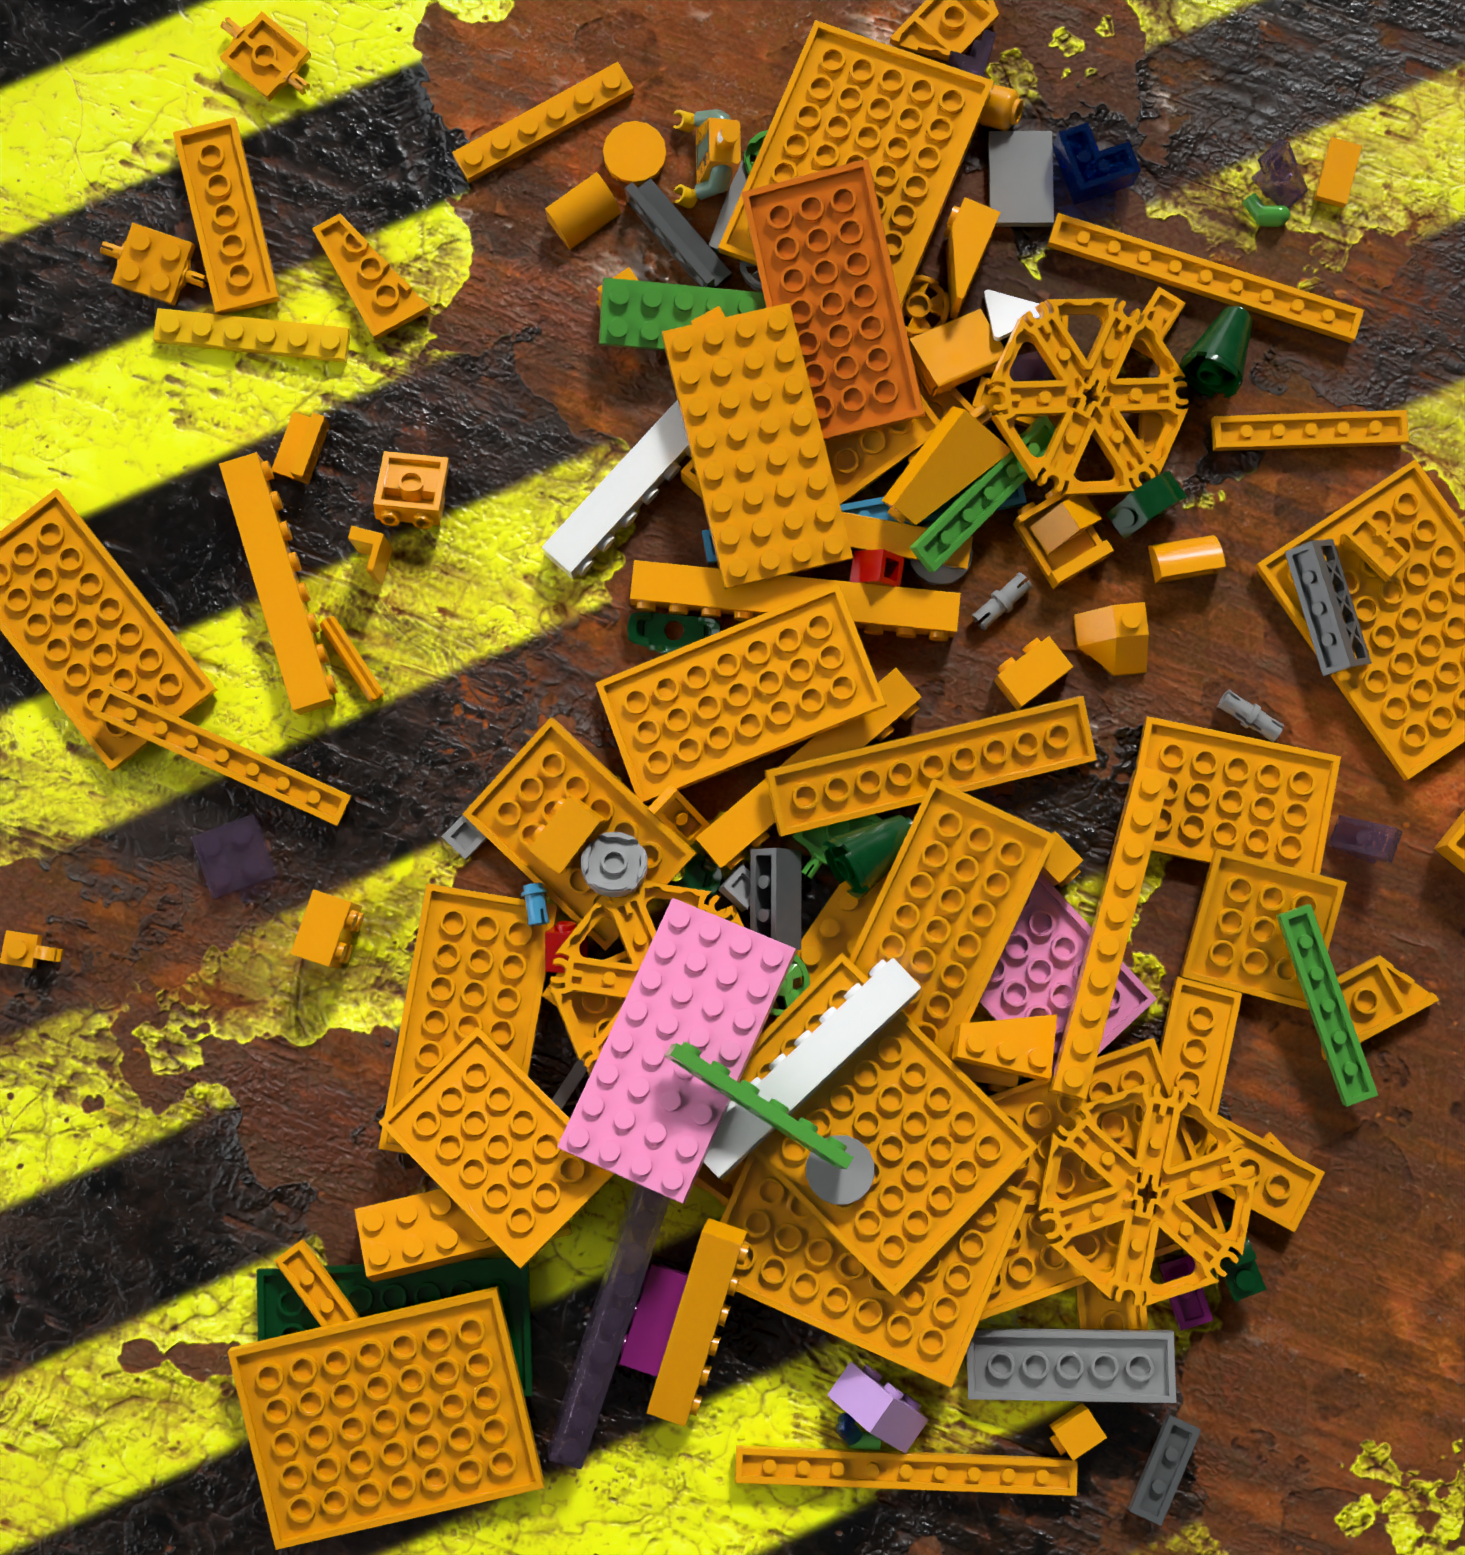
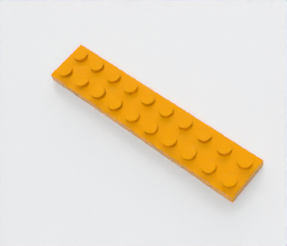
(901, 769)

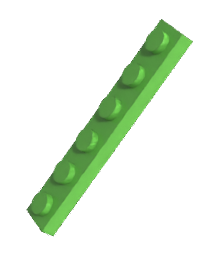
(979, 500)
(1327, 1005)
(771, 1112)

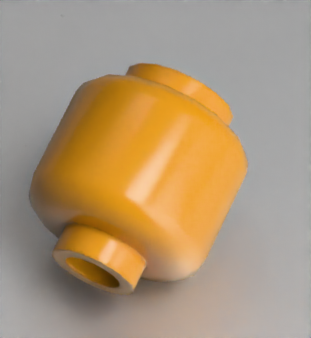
(1002, 109)

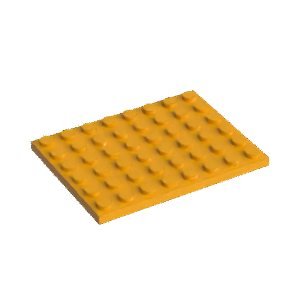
(875, 104)
(1409, 624)
(927, 1126)
(1033, 1266)
(815, 1278)
(386, 1417)

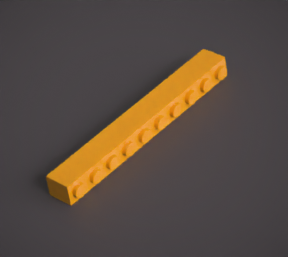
(871, 605)
(1109, 933)

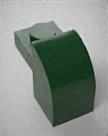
(1146, 503)
(1244, 1277)

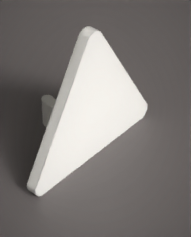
(1005, 311)

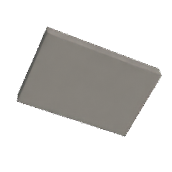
(1021, 177)

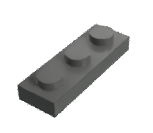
(1164, 1469)

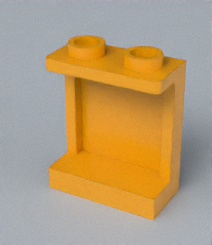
(1069, 559)

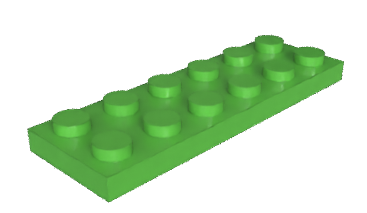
(639, 311)

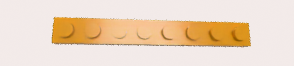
(222, 755)

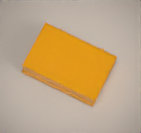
(955, 352)

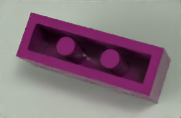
(653, 1319)

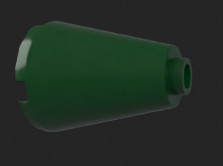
(1220, 354)
(866, 853)

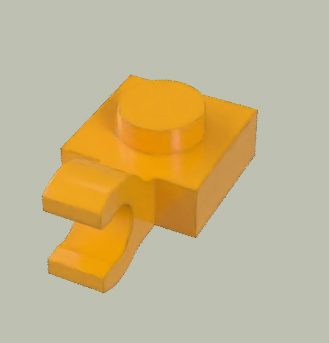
(26, 949)

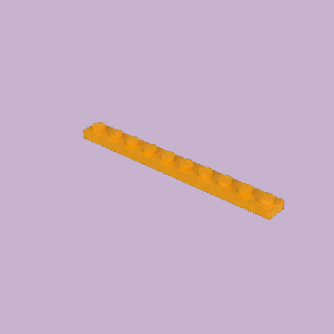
(1205, 278)
(906, 1470)

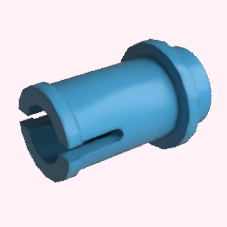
(535, 904)

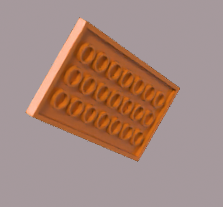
(829, 257)

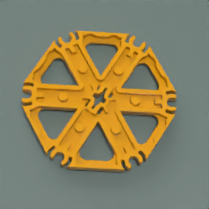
(1111, 396)
(611, 977)
(1176, 1184)

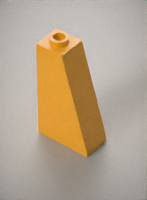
(944, 466)

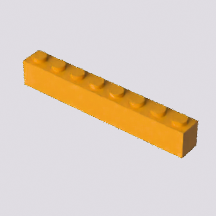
(278, 584)
(753, 815)

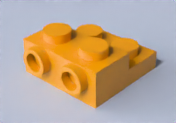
(411, 489)

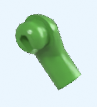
(1266, 215)

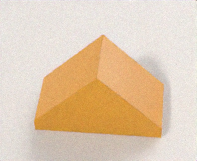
(1065, 523)

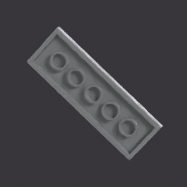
(1072, 1365)

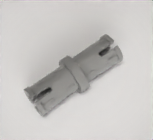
(1001, 601)
(1250, 715)

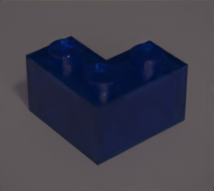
(1091, 171)

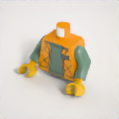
(716, 153)

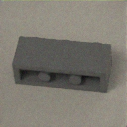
(776, 894)

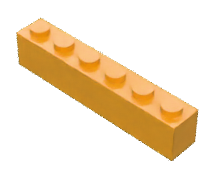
(696, 1322)

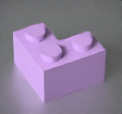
(878, 1408)

